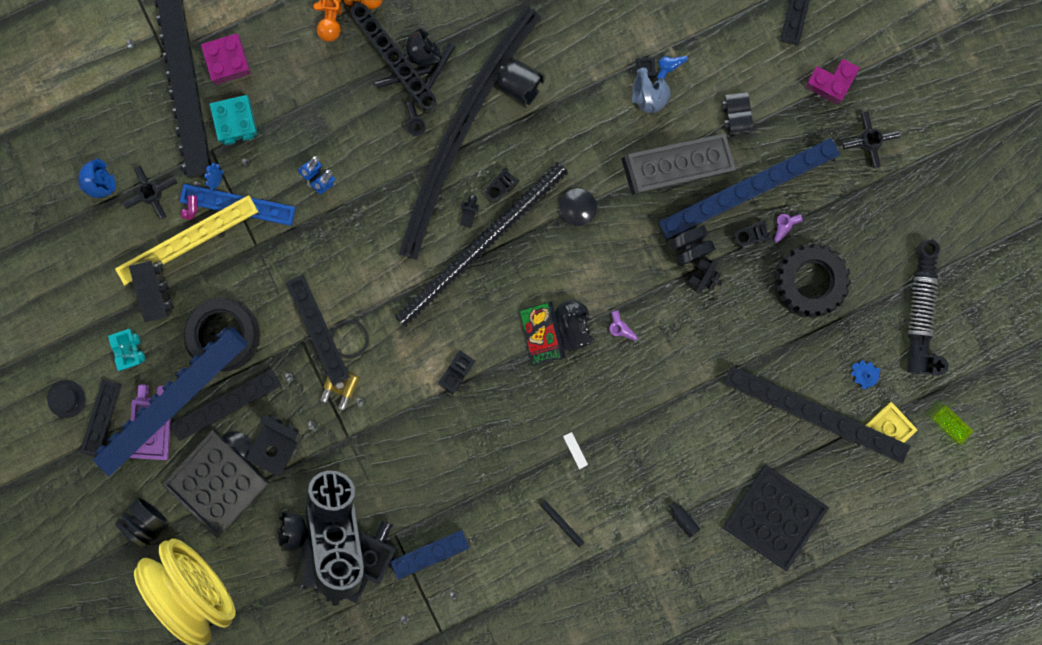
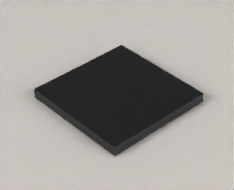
(215, 483)
(775, 517)

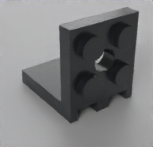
(274, 434)

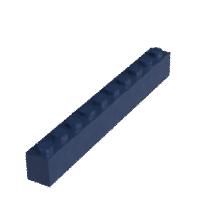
(748, 189)
(173, 398)

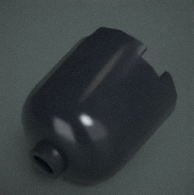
(519, 82)

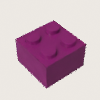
(226, 59)

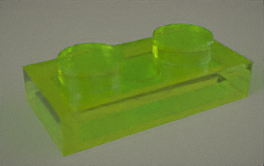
(952, 424)

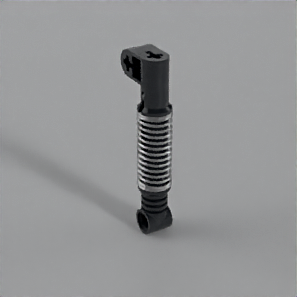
(922, 314)

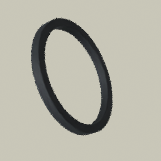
(366, 333)

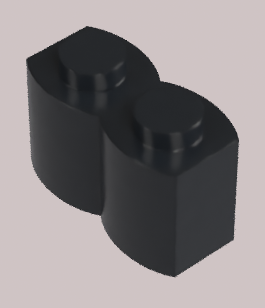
(738, 113)

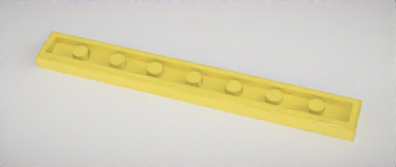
(194, 235)

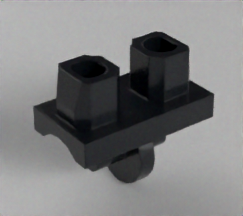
(700, 283)

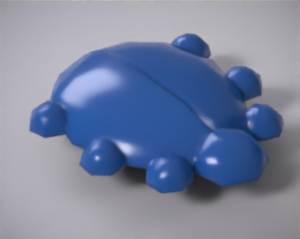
(213, 176)
(865, 374)

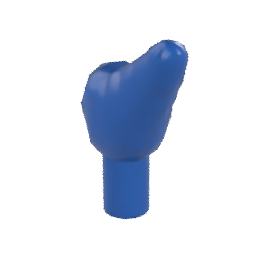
(669, 64)

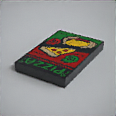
(542, 333)

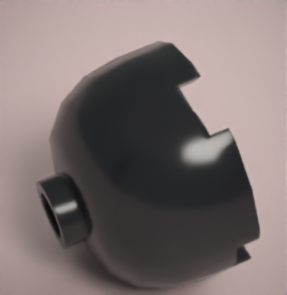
(421, 49)
(292, 531)

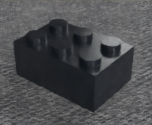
(151, 289)

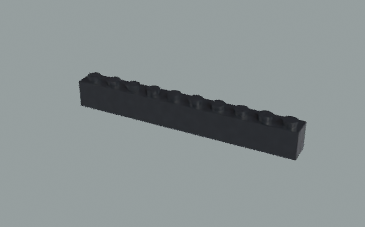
(184, 87)
(816, 415)

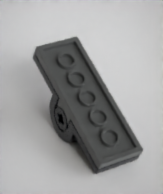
(678, 164)

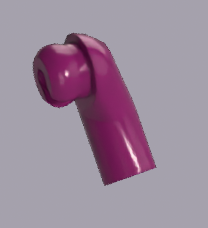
(192, 208)

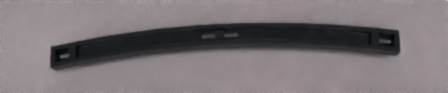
(448, 148)

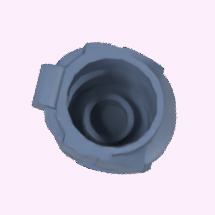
(650, 98)

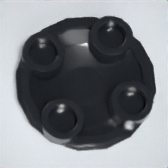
(578, 207)

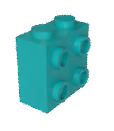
(234, 120)

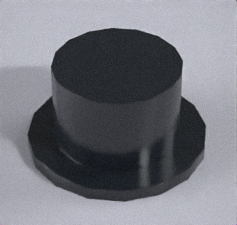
(66, 399)

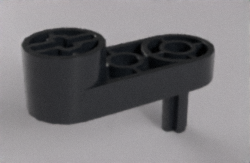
(334, 562)

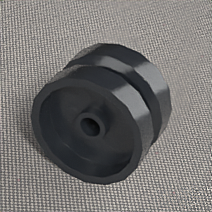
(691, 246)

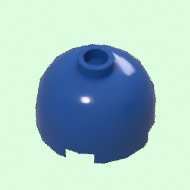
(95, 179)

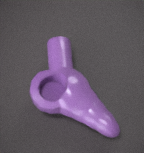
(785, 224)
(620, 328)

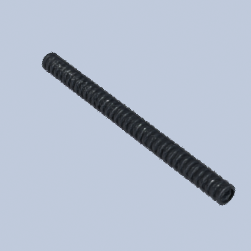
(481, 244)

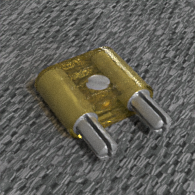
(346, 389)

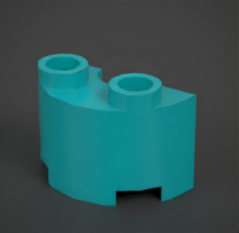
(126, 349)

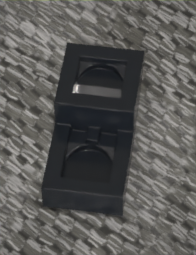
(456, 372)

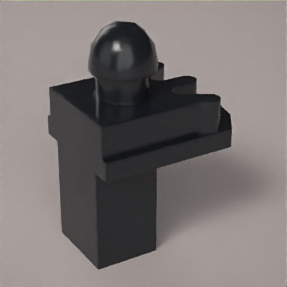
(469, 210)

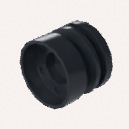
(139, 526)

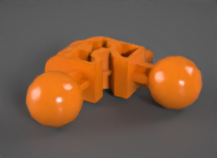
(329, 28)

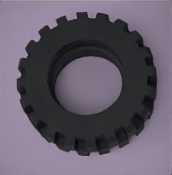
(833, 266)

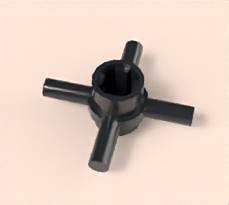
(874, 133)
(142, 191)

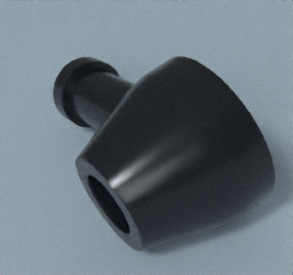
(414, 120)

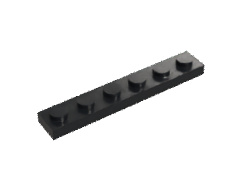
(318, 330)
(225, 405)

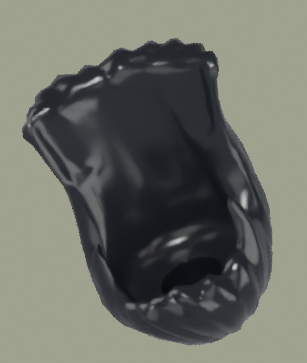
(572, 324)

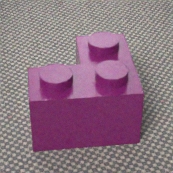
(835, 85)

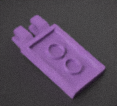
(157, 445)

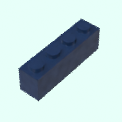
(430, 554)

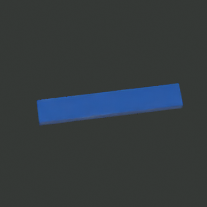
(219, 200)

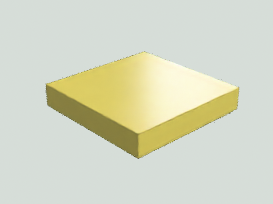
(892, 423)

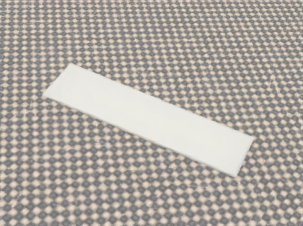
(575, 450)

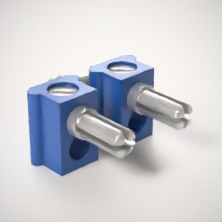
(311, 169)

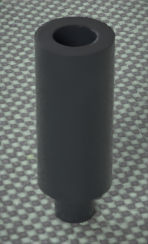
(684, 519)

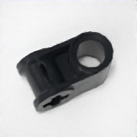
(503, 183)
(754, 234)

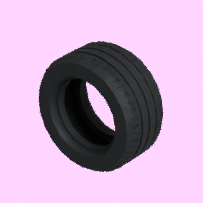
(205, 311)

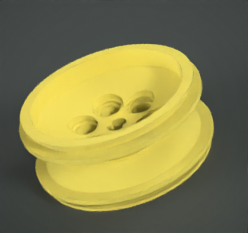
(184, 592)

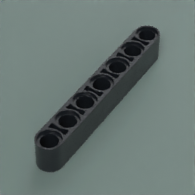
(390, 50)

